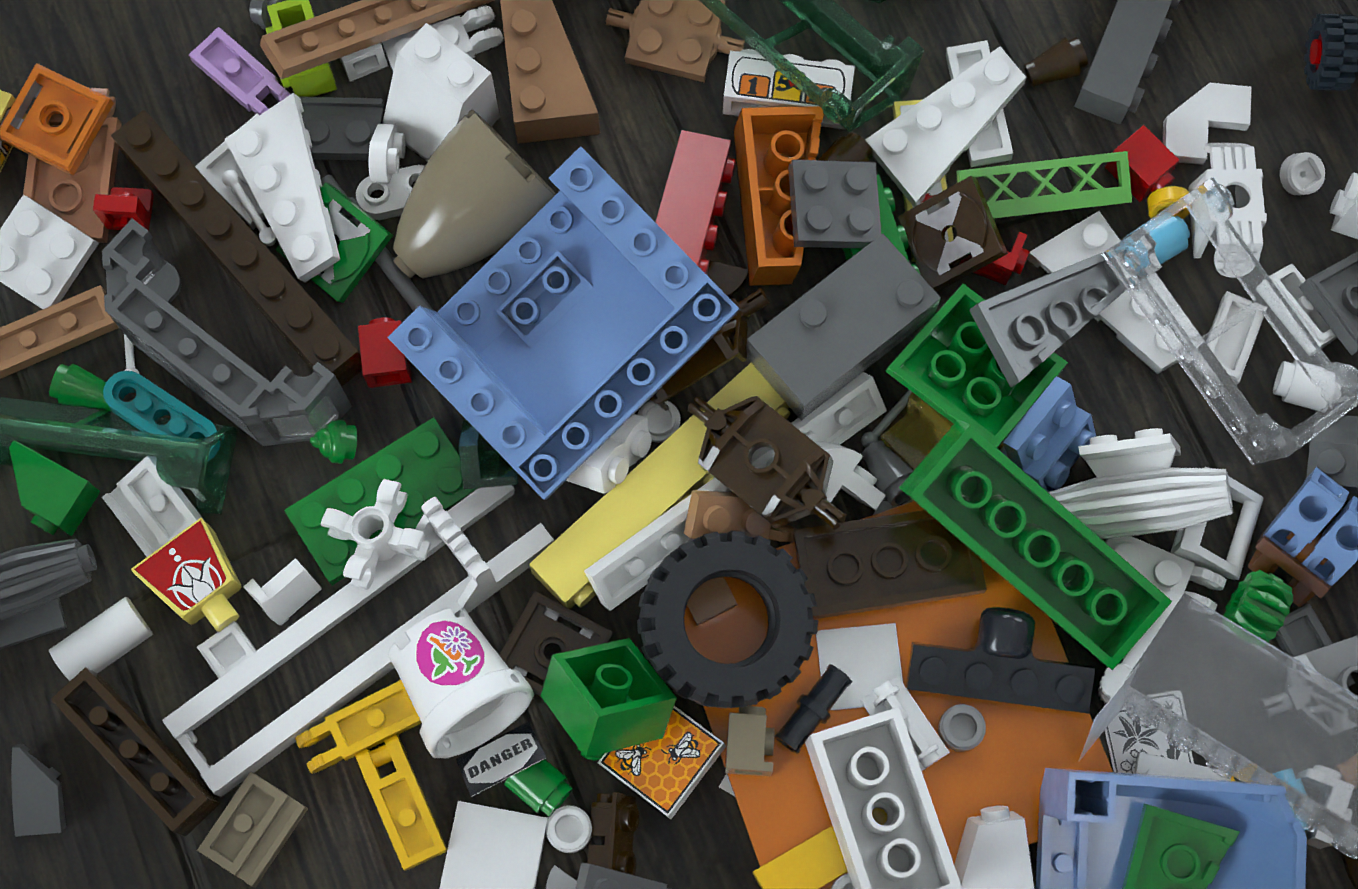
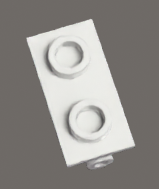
(924, 738)

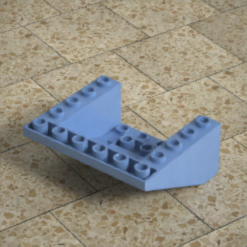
(567, 327)

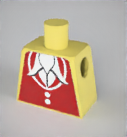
(193, 576)

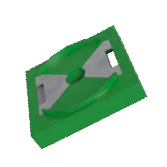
(357, 245)

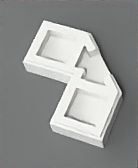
(1213, 106)

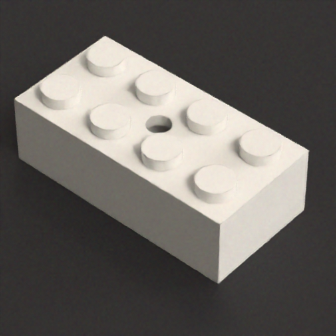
(873, 767)

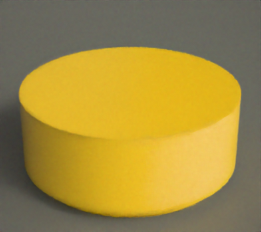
(1163, 198)

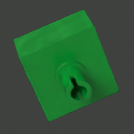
(607, 697)

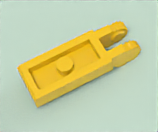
(361, 725)

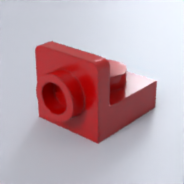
(122, 206)
(1003, 267)

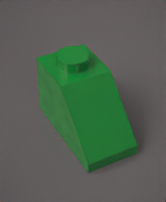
(50, 491)

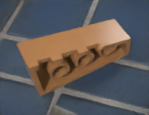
(544, 75)

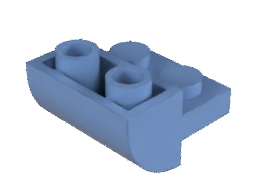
(1049, 436)

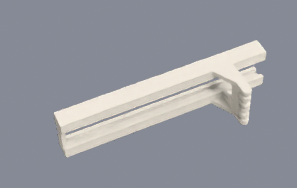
(440, 528)

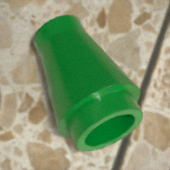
(78, 387)

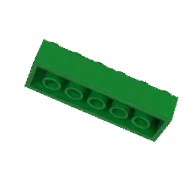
(1035, 544)

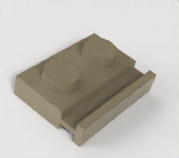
(252, 829)

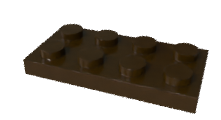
(885, 564)

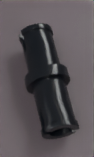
(813, 708)

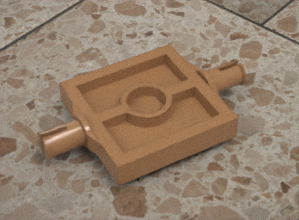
(673, 37)

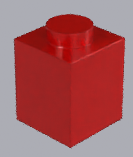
(1148, 163)
(380, 359)

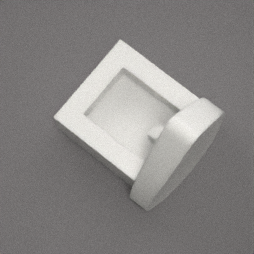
(284, 592)

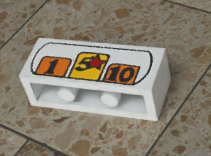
(758, 84)

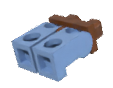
(1300, 547)

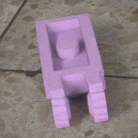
(237, 71)

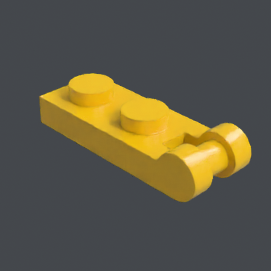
(401, 804)

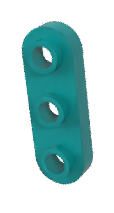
(151, 404)

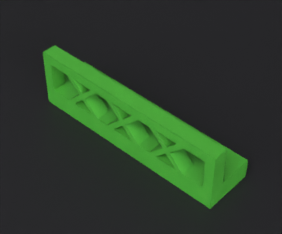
(1057, 200)

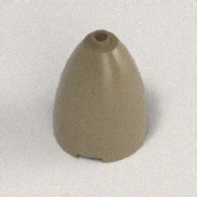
(466, 201)

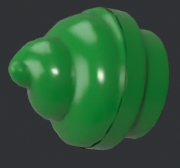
(336, 441)

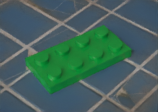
(419, 461)

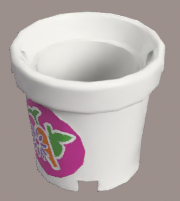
(458, 684)

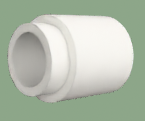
(1296, 387)

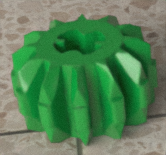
(1260, 604)

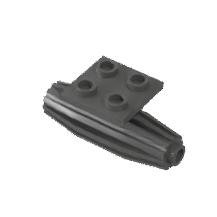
(33, 582)

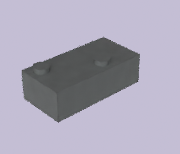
(842, 326)

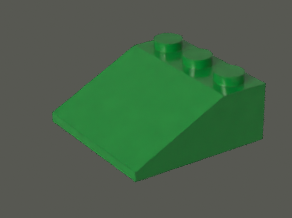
(960, 377)

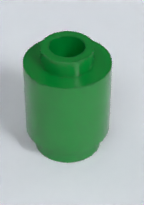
(540, 787)

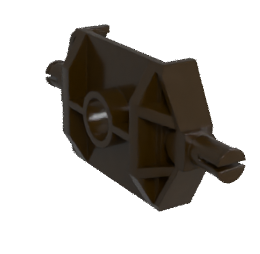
(720, 349)
(786, 488)

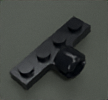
(1001, 667)

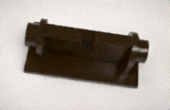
(616, 819)

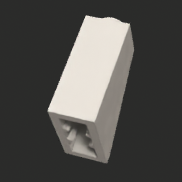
(994, 851)

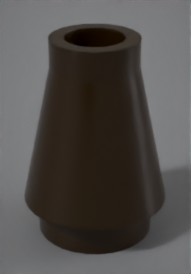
(1059, 62)

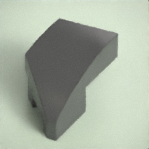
(35, 795)

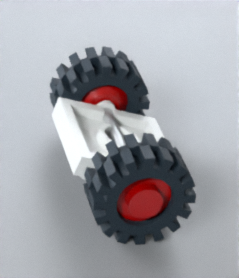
(1332, 52)

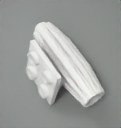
(1139, 489)

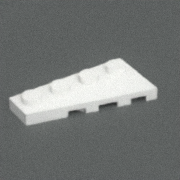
(282, 176)

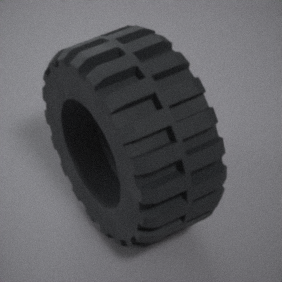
(787, 609)

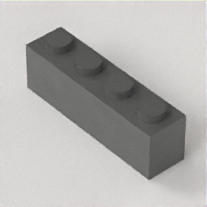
(1124, 58)

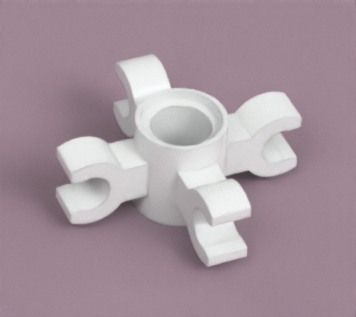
(384, 546)

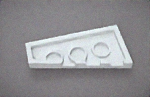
(934, 132)
(1123, 314)

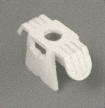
(1234, 166)

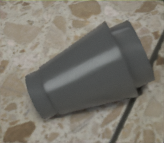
(888, 470)

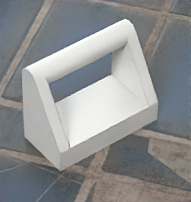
(1188, 539)

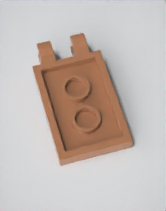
(74, 195)

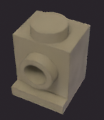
(749, 742)

